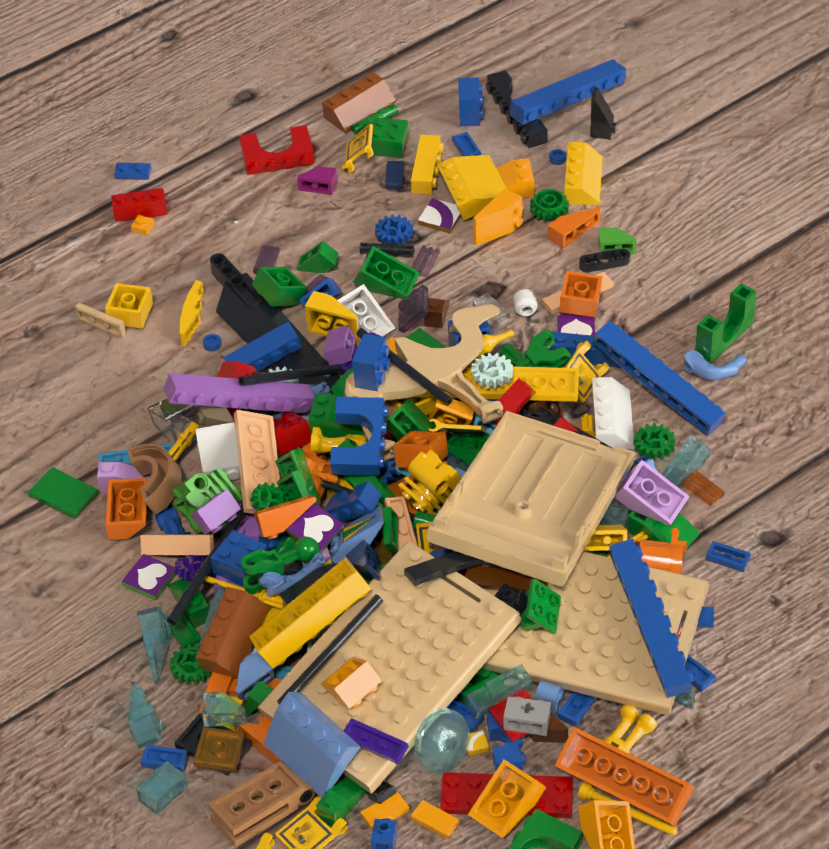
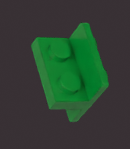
(541, 608)

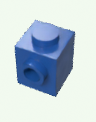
(384, 834)

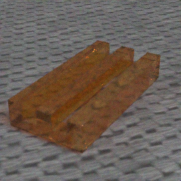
(705, 486)

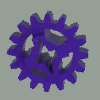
(189, 567)

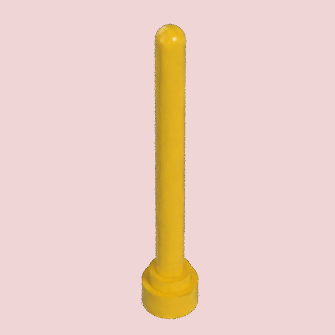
(588, 792)

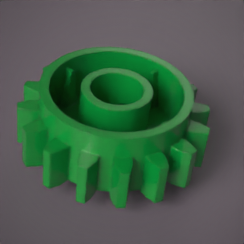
(549, 204)

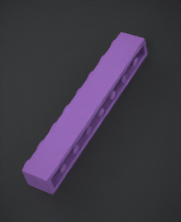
(229, 394)

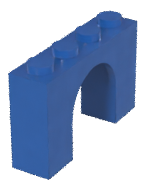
(367, 457)

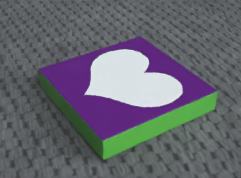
(576, 324)
(316, 524)
(149, 577)

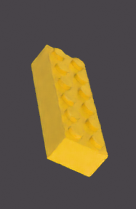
(309, 613)

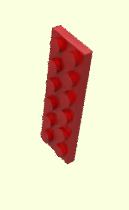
(463, 789)

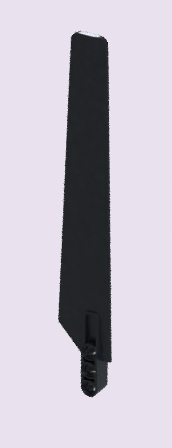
(253, 317)

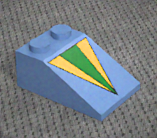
(351, 535)

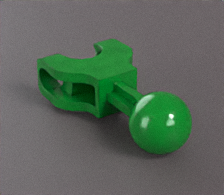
(540, 356)
(270, 561)

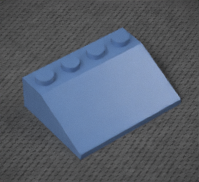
(309, 742)

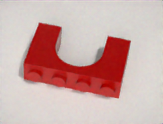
(260, 161)
(518, 396)

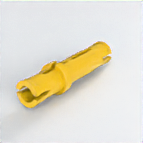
(191, 432)

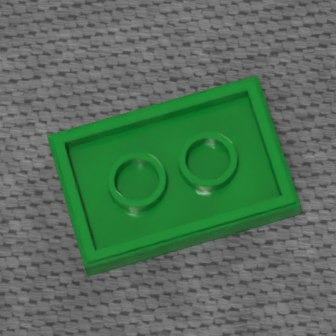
(63, 493)

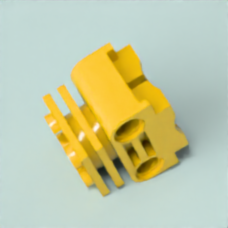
(434, 483)

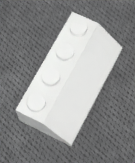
(612, 412)

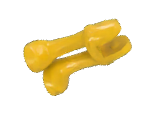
(323, 444)
(629, 716)

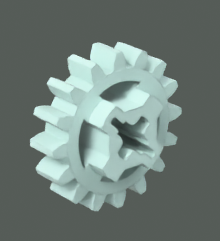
(492, 370)

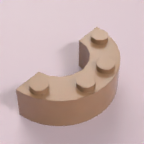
(164, 478)

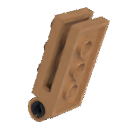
(259, 803)

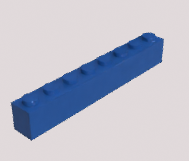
(567, 91)
(659, 378)
(650, 618)

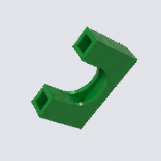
(716, 336)
(546, 832)

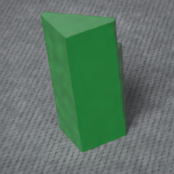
(296, 476)

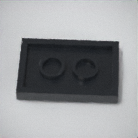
(190, 738)

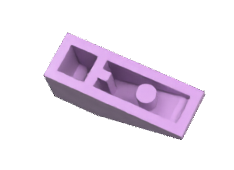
(116, 470)

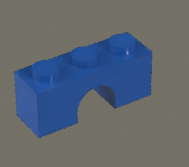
(359, 503)
(508, 751)

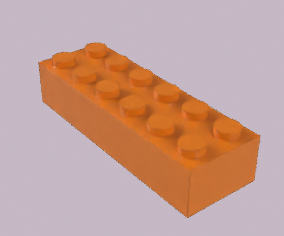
(624, 776)

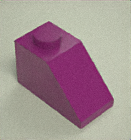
(318, 180)

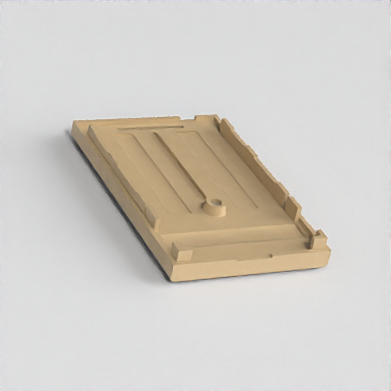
(531, 498)
(598, 638)
(419, 643)

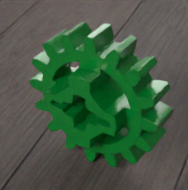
(654, 441)
(268, 496)
(186, 667)

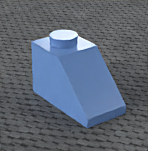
(252, 671)

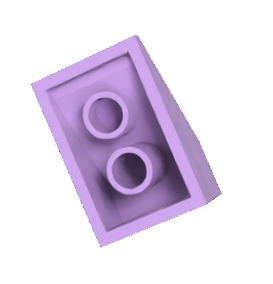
(651, 494)

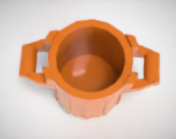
(320, 470)
(664, 554)

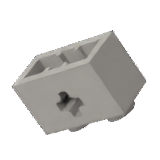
(527, 715)

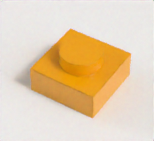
(142, 225)

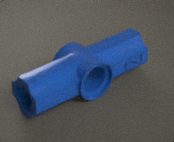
(169, 521)

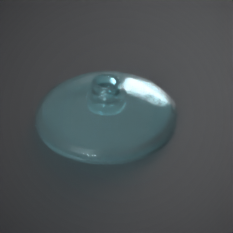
(434, 741)

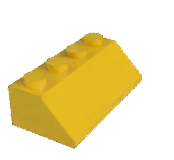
(583, 174)

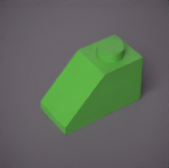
(614, 239)

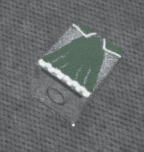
(173, 419)

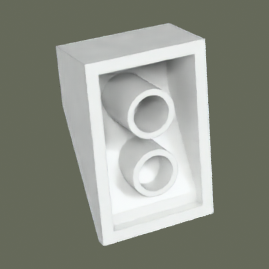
(369, 313)
(219, 449)

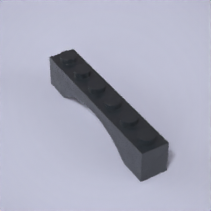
(500, 87)

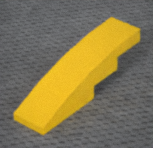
(191, 310)

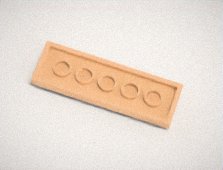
(255, 453)

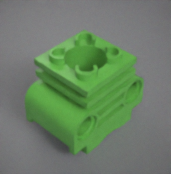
(199, 490)

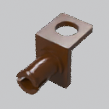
(547, 405)

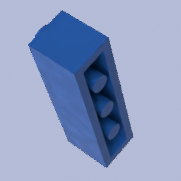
(571, 341)
(267, 348)

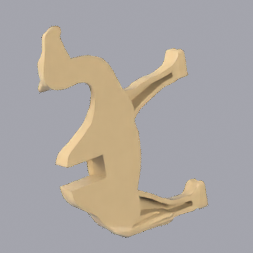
(438, 365)

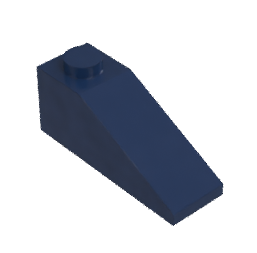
(365, 560)

